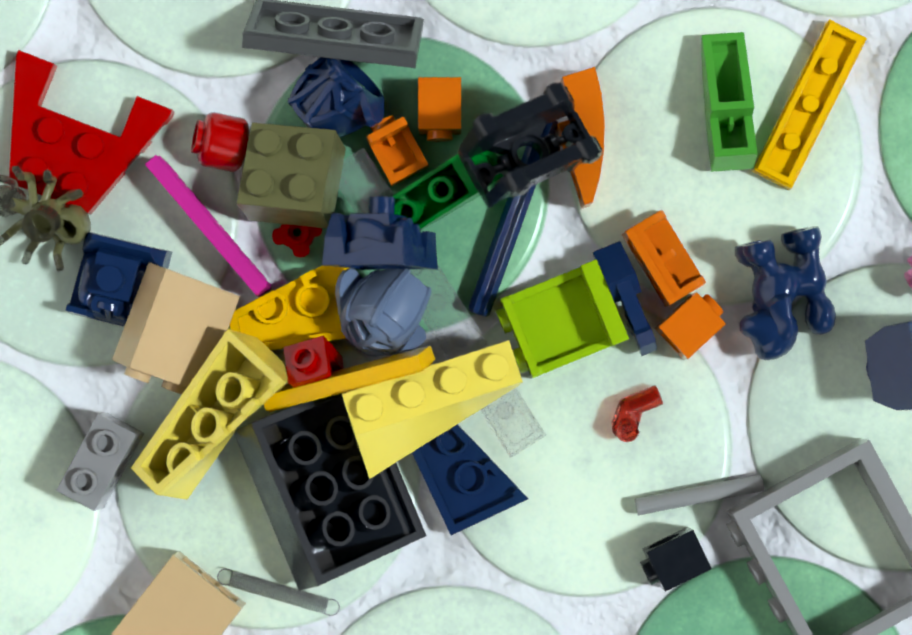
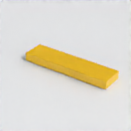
(809, 104)
(353, 378)

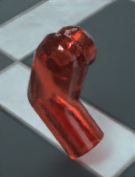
(630, 410)

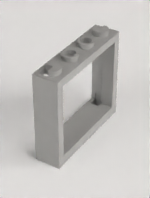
(762, 566)

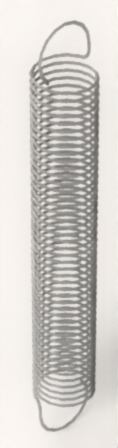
(311, 596)

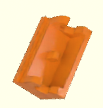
(663, 258)

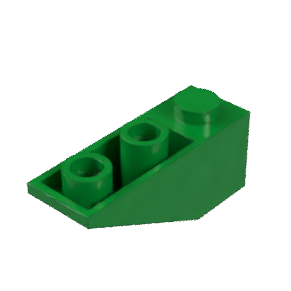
(441, 191)

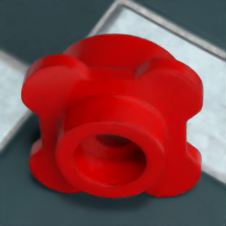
(300, 244)

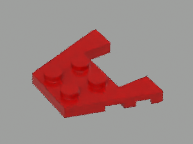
(70, 149)

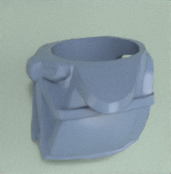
(389, 306)

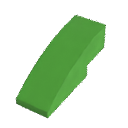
(728, 102)

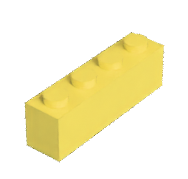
(220, 397)
(414, 409)

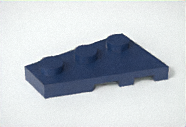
(464, 480)

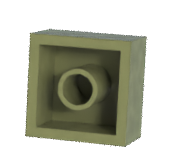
(291, 175)

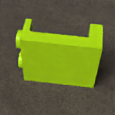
(562, 320)

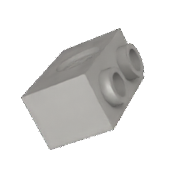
(100, 461)

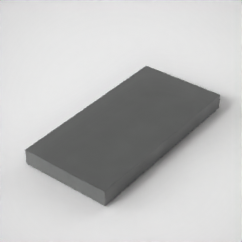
(334, 33)

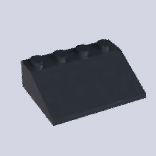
(321, 493)

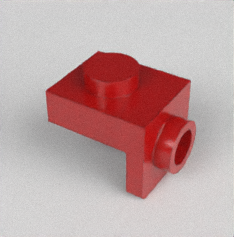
(311, 361)

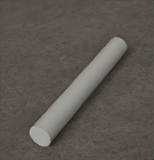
(699, 494)

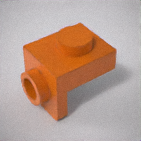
(396, 149)

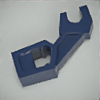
(623, 287)

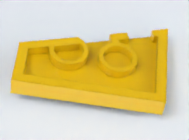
(294, 311)

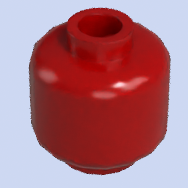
(221, 141)

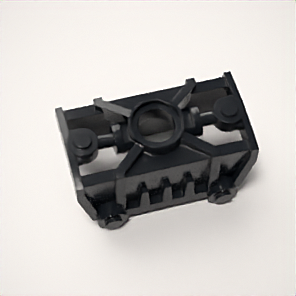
(521, 128)

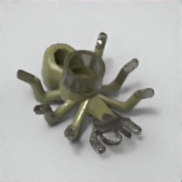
(43, 218)

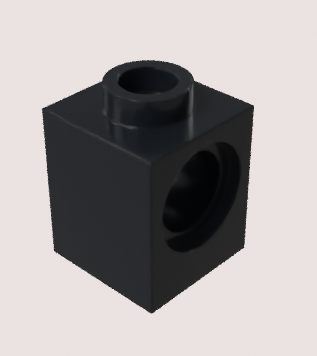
(674, 559)

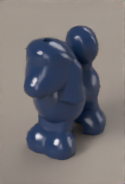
(776, 286)

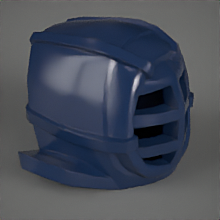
(334, 100)

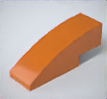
(589, 106)

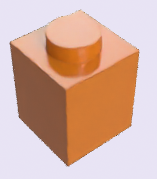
(439, 107)
(691, 324)

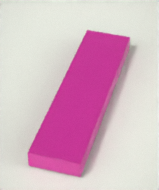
(209, 225)

